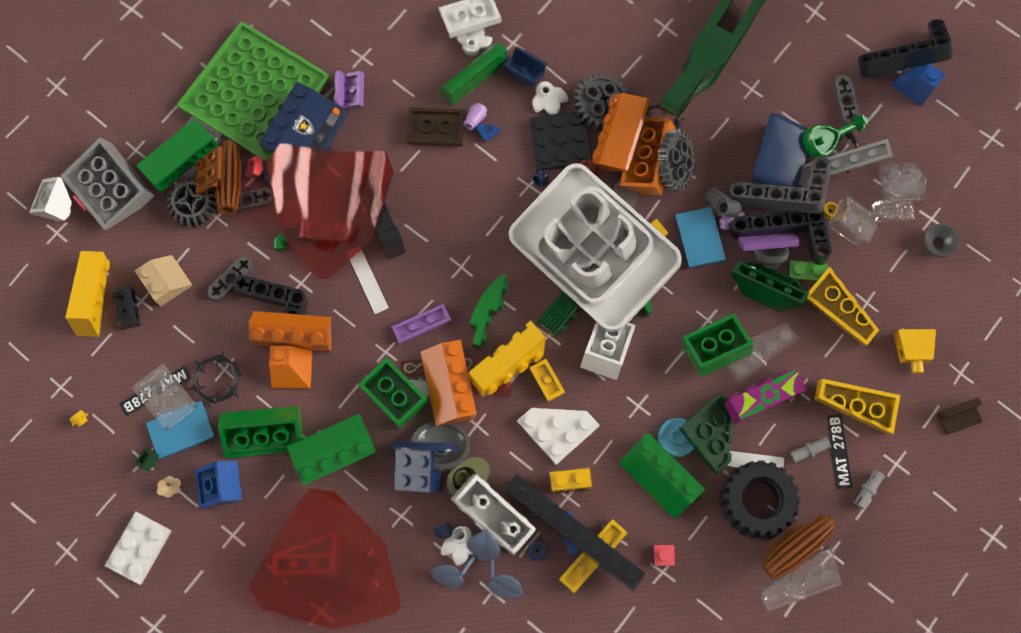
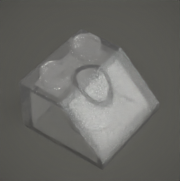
(853, 221)

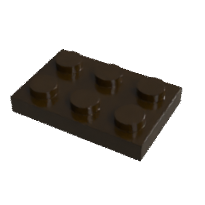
(435, 126)

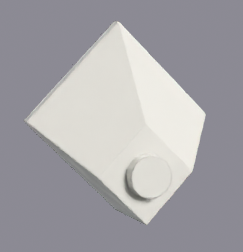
(52, 200)

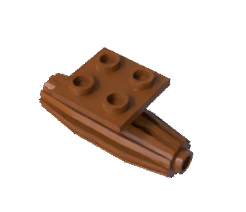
(221, 170)
(796, 545)

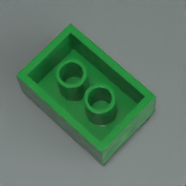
(717, 345)
(393, 393)

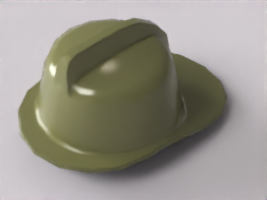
(461, 473)

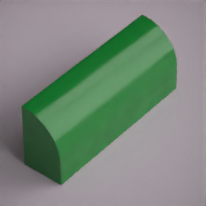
(474, 73)
(177, 155)

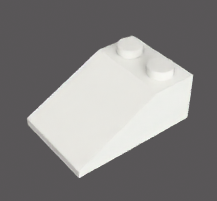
(607, 350)

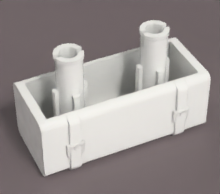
(494, 513)

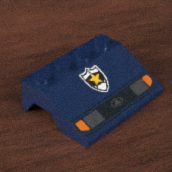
(304, 121)

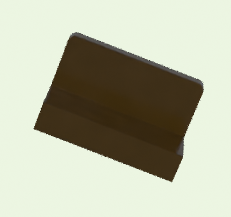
(960, 416)

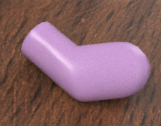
(726, 221)

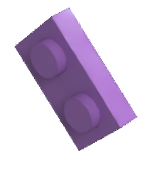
(349, 90)

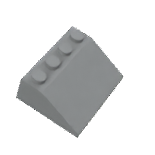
(107, 184)

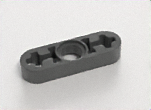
(849, 93)
(261, 203)
(222, 278)

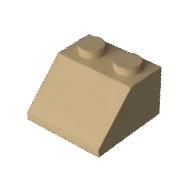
(163, 279)

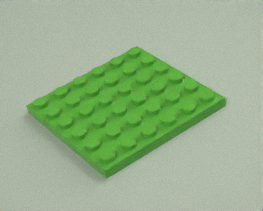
(247, 87)

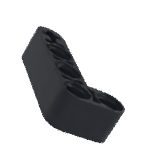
(269, 295)

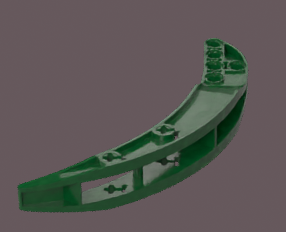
(708, 57)

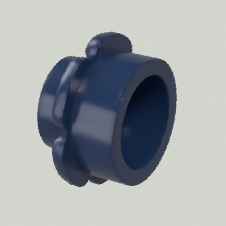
(540, 178)
(443, 530)
(542, 550)

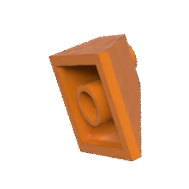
(290, 367)

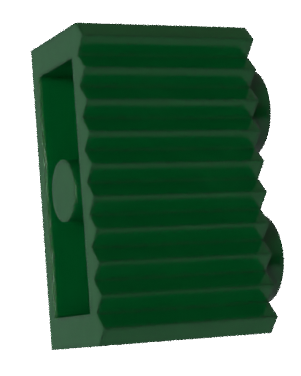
(558, 315)

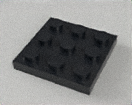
(559, 140)

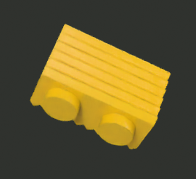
(570, 480)

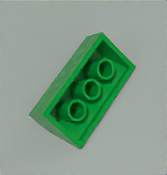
(259, 431)
(331, 449)
(661, 476)

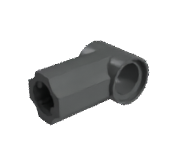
(722, 203)

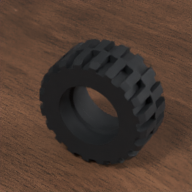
(782, 486)

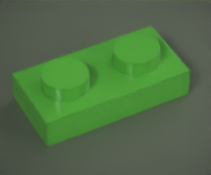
(806, 271)

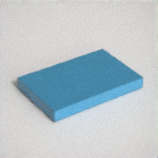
(700, 237)
(187, 433)

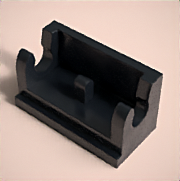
(126, 307)

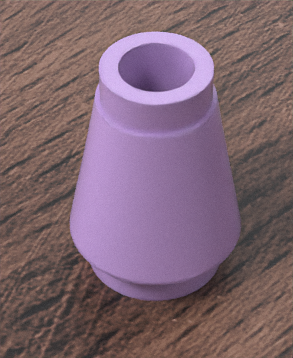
(475, 115)

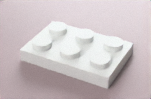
(469, 16)
(138, 548)

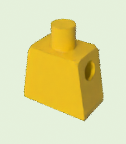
(915, 347)

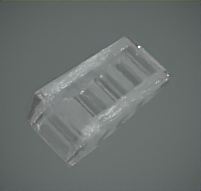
(881, 210)

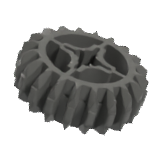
(178, 203)

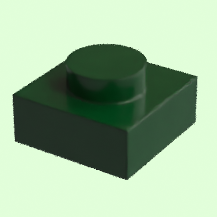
(147, 459)

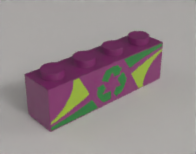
(765, 396)

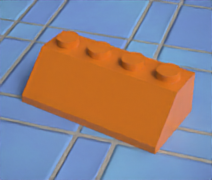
(620, 132)
(643, 171)
(293, 330)
(448, 383)

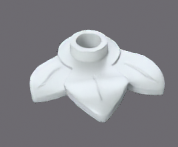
(474, 41)
(549, 101)
(456, 546)

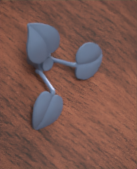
(484, 548)

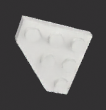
(557, 430)

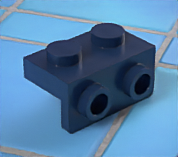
(525, 67)

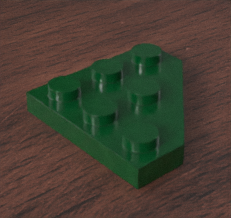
(711, 433)

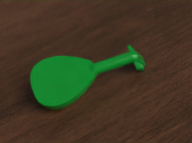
(823, 139)

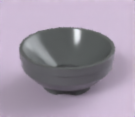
(944, 233)
(772, 257)

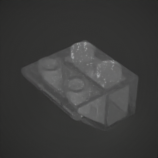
(902, 181)

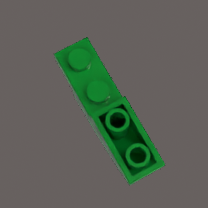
(489, 304)

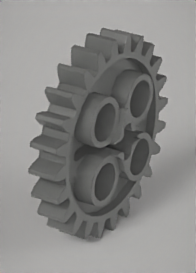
(600, 101)
(676, 160)

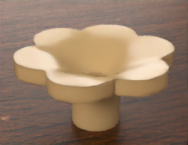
(168, 486)

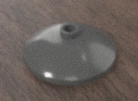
(445, 434)

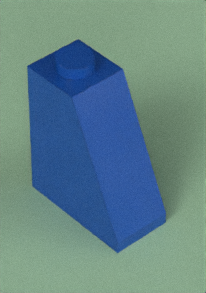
(918, 82)

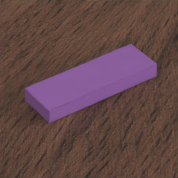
(768, 241)
(421, 324)

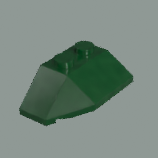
(769, 286)

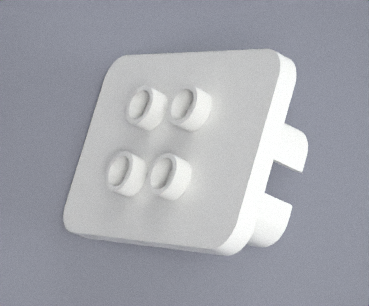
(595, 247)

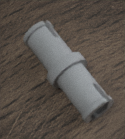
(810, 450)
(869, 489)

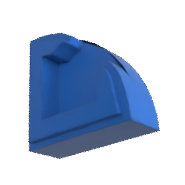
(486, 131)

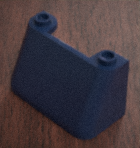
(781, 153)

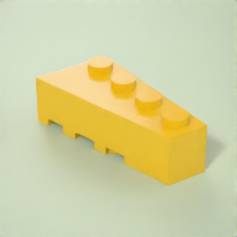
(87, 294)
(841, 307)
(508, 360)
(866, 405)

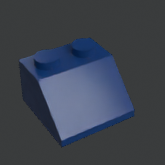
(218, 484)

